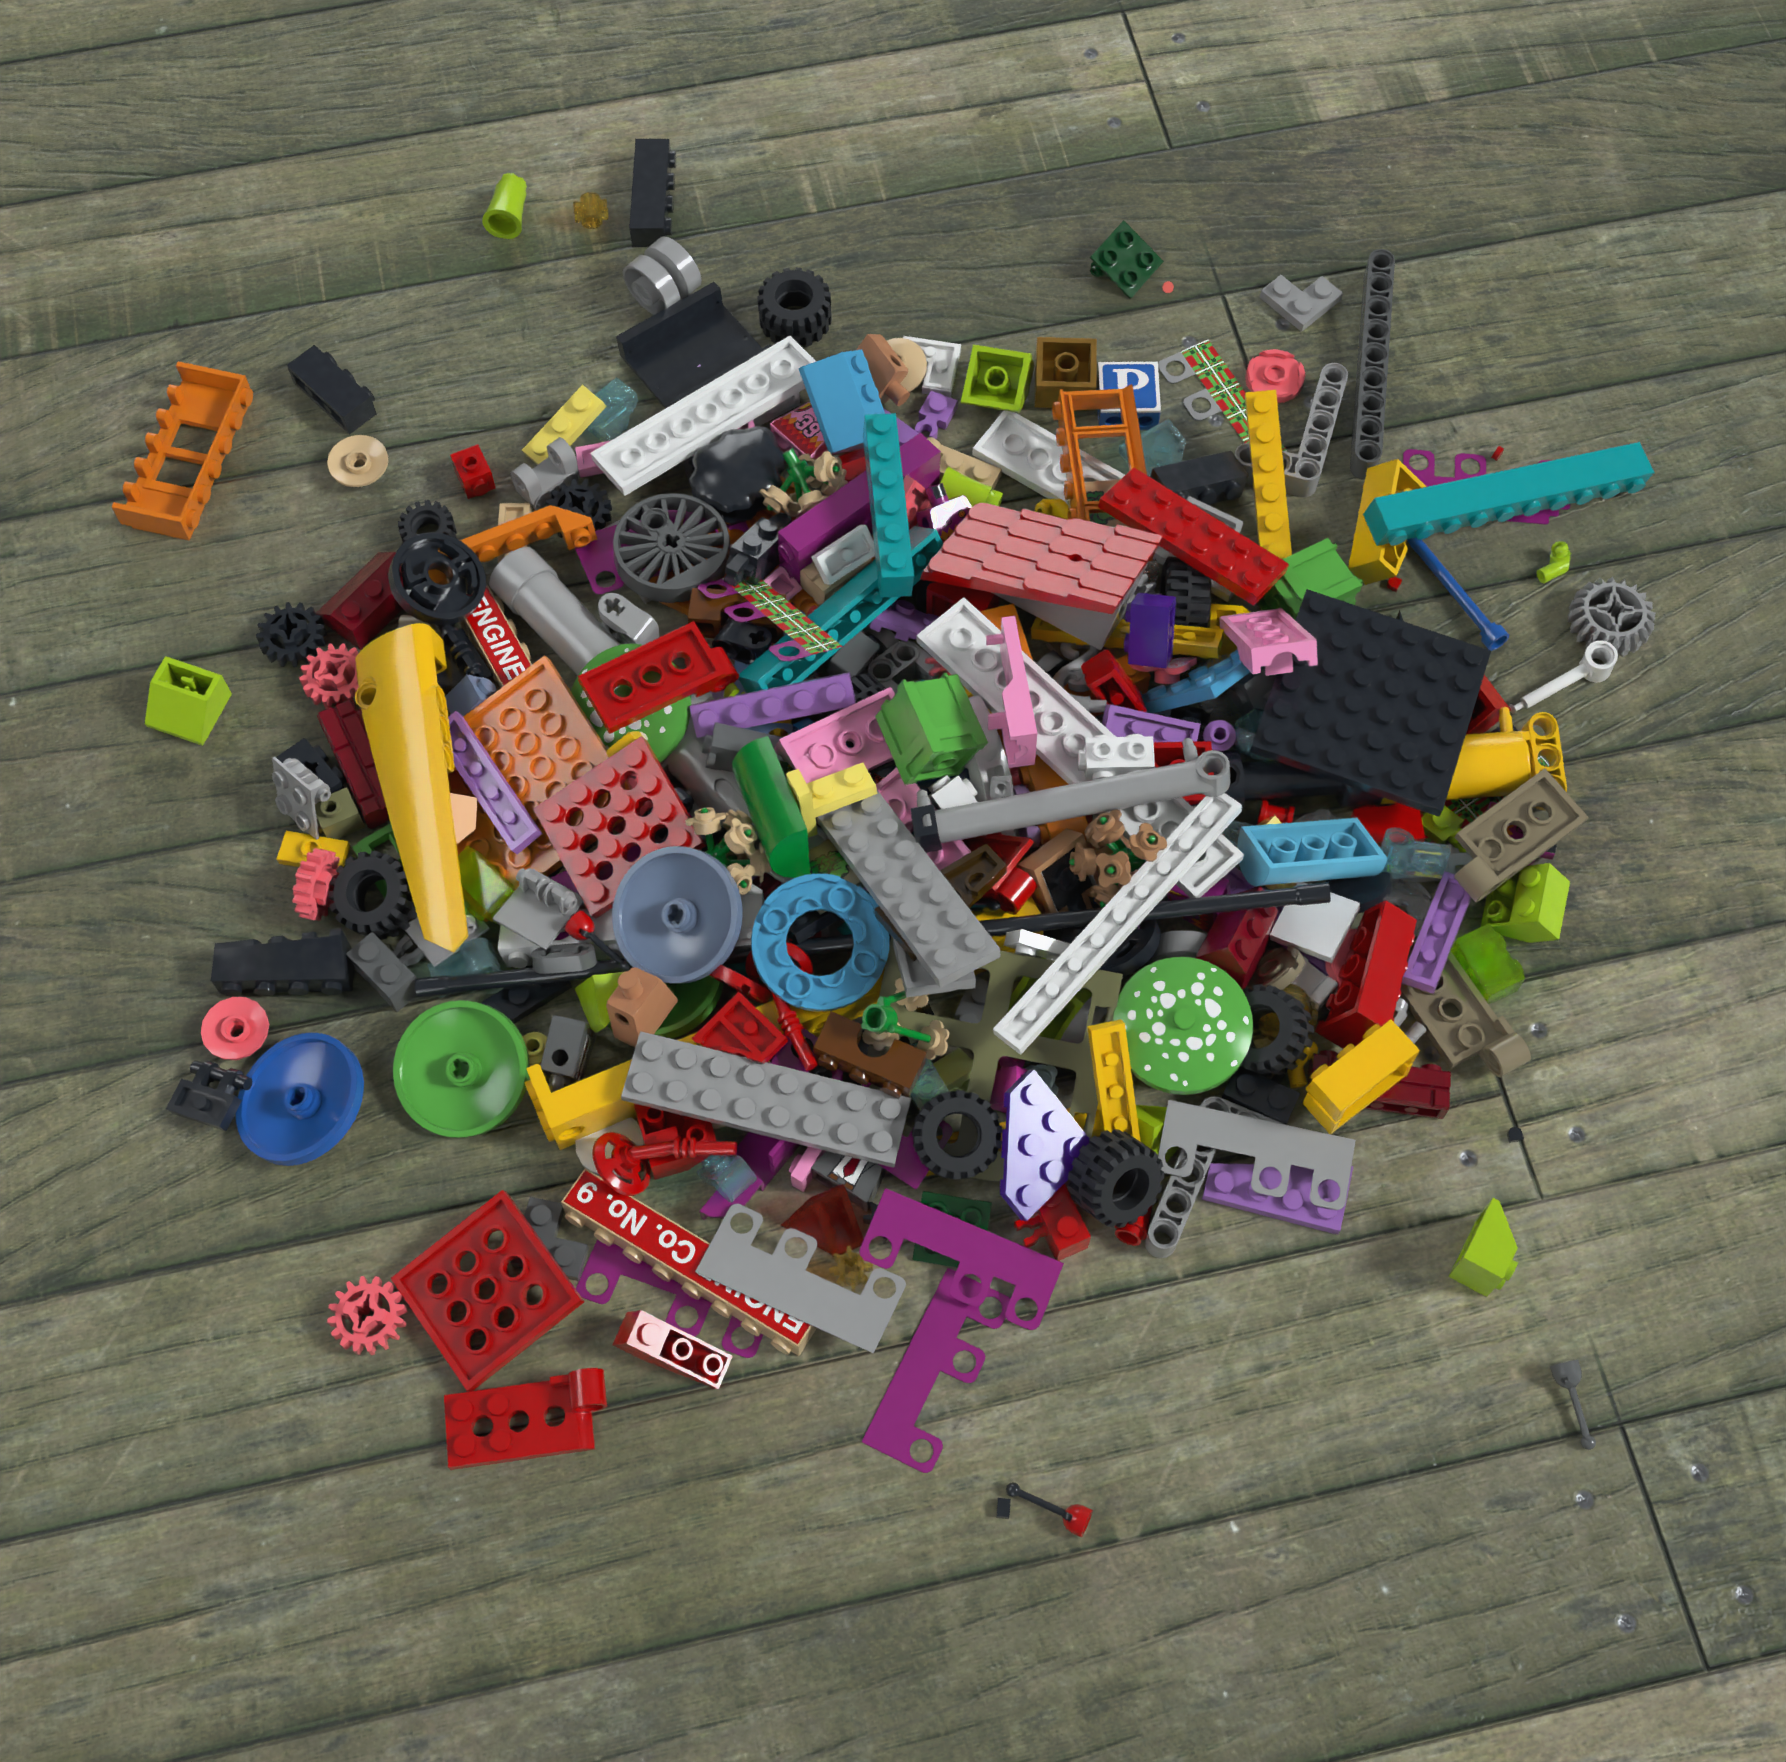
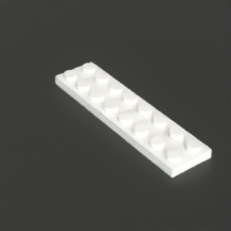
(703, 416)

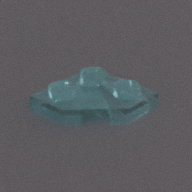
(1160, 445)

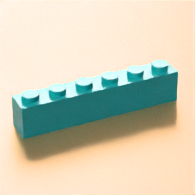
(888, 505)

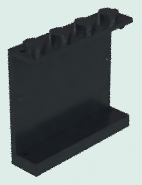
(680, 338)

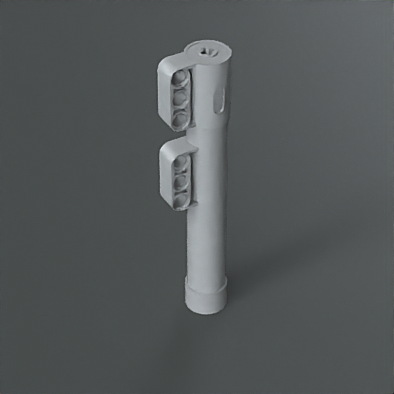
(576, 636)

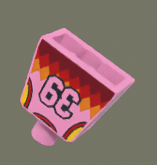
(799, 431)

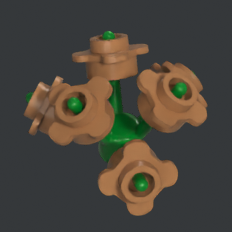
(1117, 867)

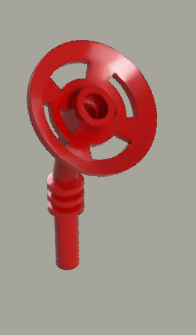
(788, 1019)
(628, 1158)

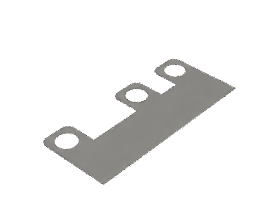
(793, 1290)

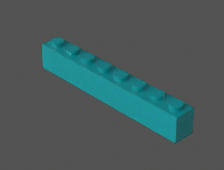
(840, 617)

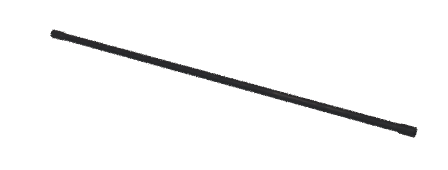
(1299, 895)

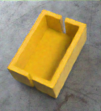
(1359, 1075)

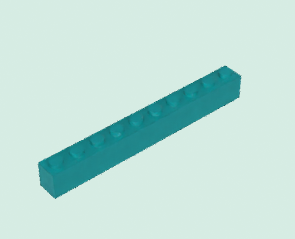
(1507, 494)

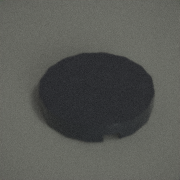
(1364, 890)

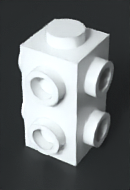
(1113, 756)

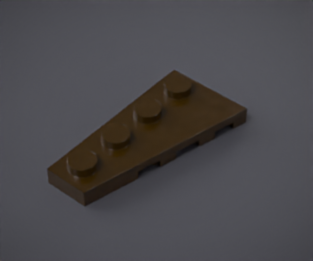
(968, 876)

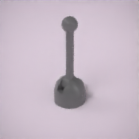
(1568, 1376)

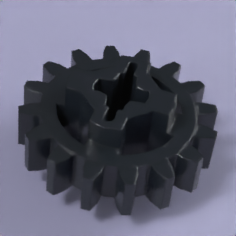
(584, 501)
(289, 636)

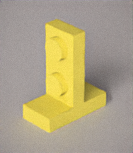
(829, 792)

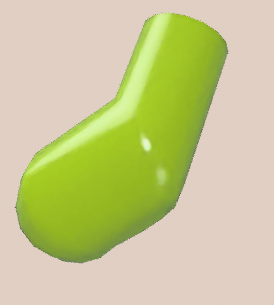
(1558, 563)

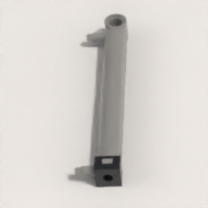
(1072, 800)

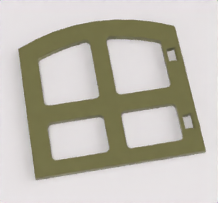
(989, 1048)

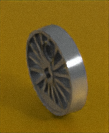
(686, 543)

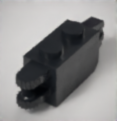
(756, 551)

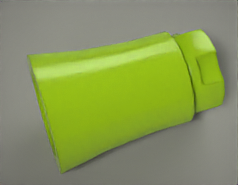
(505, 210)
(976, 492)

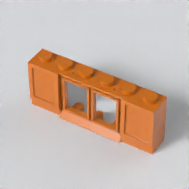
(203, 400)

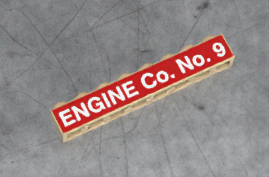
(496, 640)
(674, 1255)

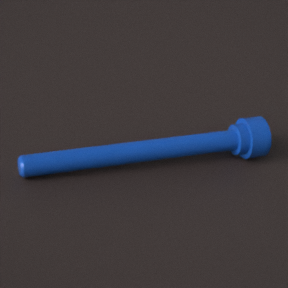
(1492, 634)

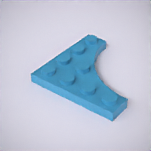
(1200, 685)

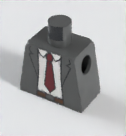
(568, 1041)
(858, 1176)

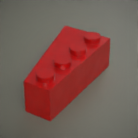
(1370, 975)

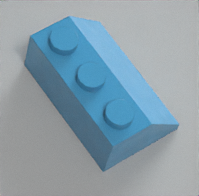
(841, 397)

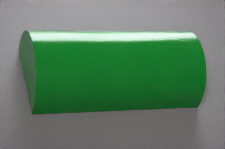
(772, 808)

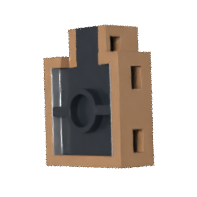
(1056, 884)

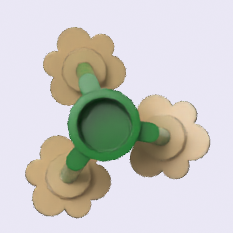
(882, 1024)

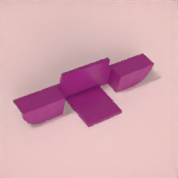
(765, 1159)

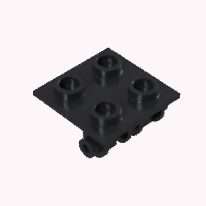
(461, 659)

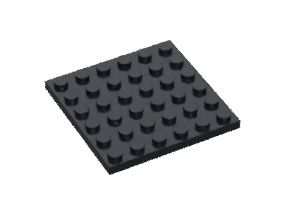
(1378, 707)

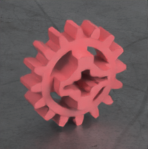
(330, 675)
(313, 884)
(381, 1318)

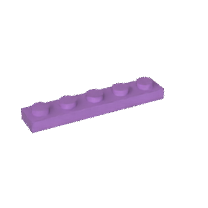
(774, 704)
(491, 787)

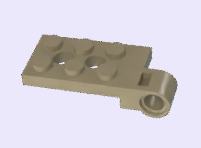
(1496, 853)
(1473, 1031)

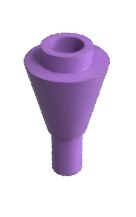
(1220, 734)

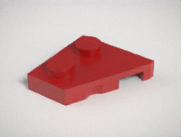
(741, 1031)

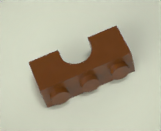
(710, 613)
(893, 1072)

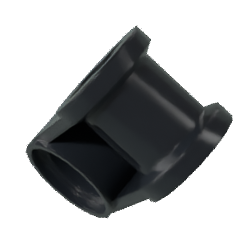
(743, 640)

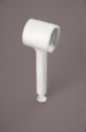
(1588, 669)

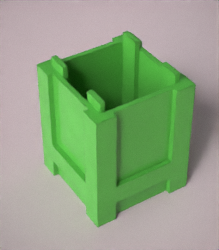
(1314, 569)
(931, 728)

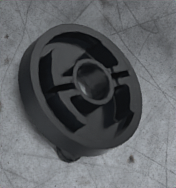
(436, 602)
(1132, 953)

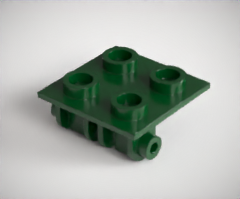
(1125, 260)
(966, 1209)

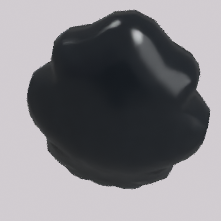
(735, 470)

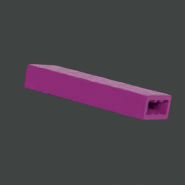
(849, 508)

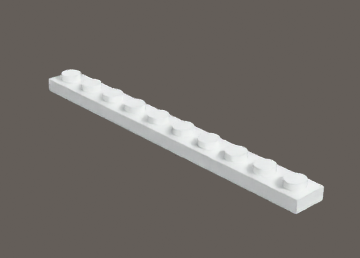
(1115, 922)

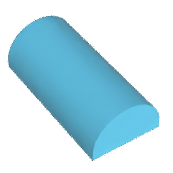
(1308, 852)

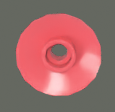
(226, 1018)

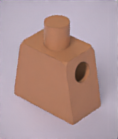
(885, 369)
(638, 1005)

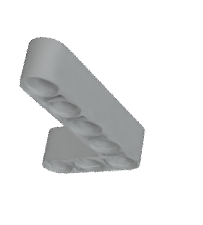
(1315, 437)
(1185, 1192)

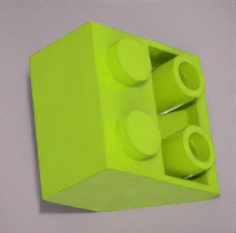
(185, 700)
(1529, 904)

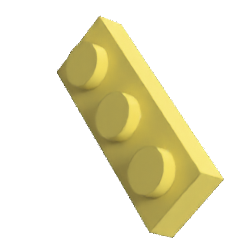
(567, 423)

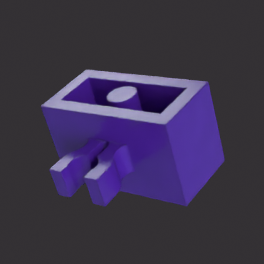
(1150, 630)

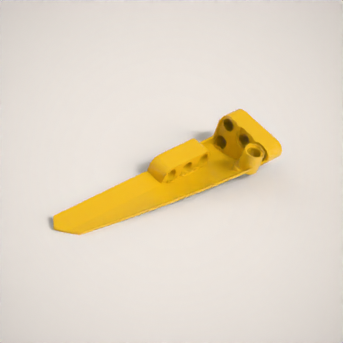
(412, 757)

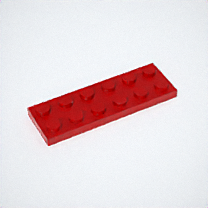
(1194, 536)

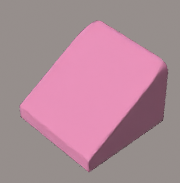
(782, 583)

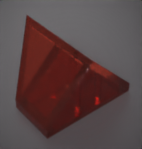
(828, 1220)

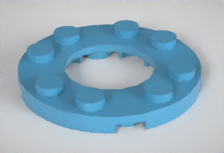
(811, 894)

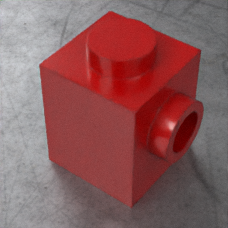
(473, 471)

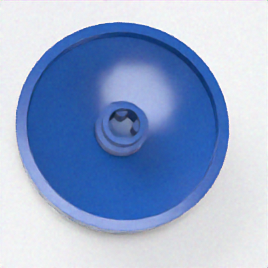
(300, 1099)

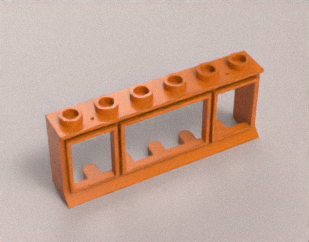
(1068, 435)

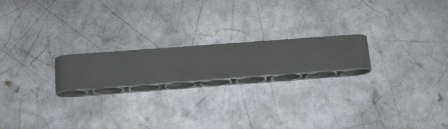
(1372, 363)

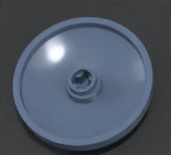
(677, 914)

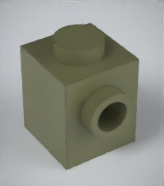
(338, 815)

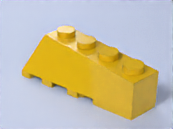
(1367, 559)

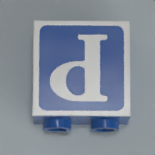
(1146, 389)

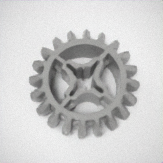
(1621, 610)

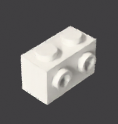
(951, 792)

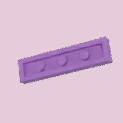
(1437, 935)

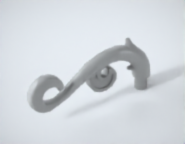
(1073, 675)

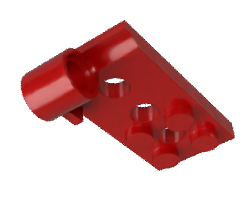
(707, 672)
(1016, 885)
(575, 1393)

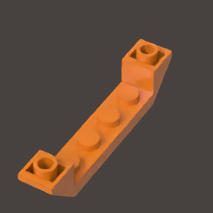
(514, 534)

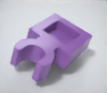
(936, 413)

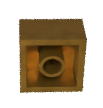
(1063, 365)

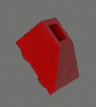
(665, 1126)

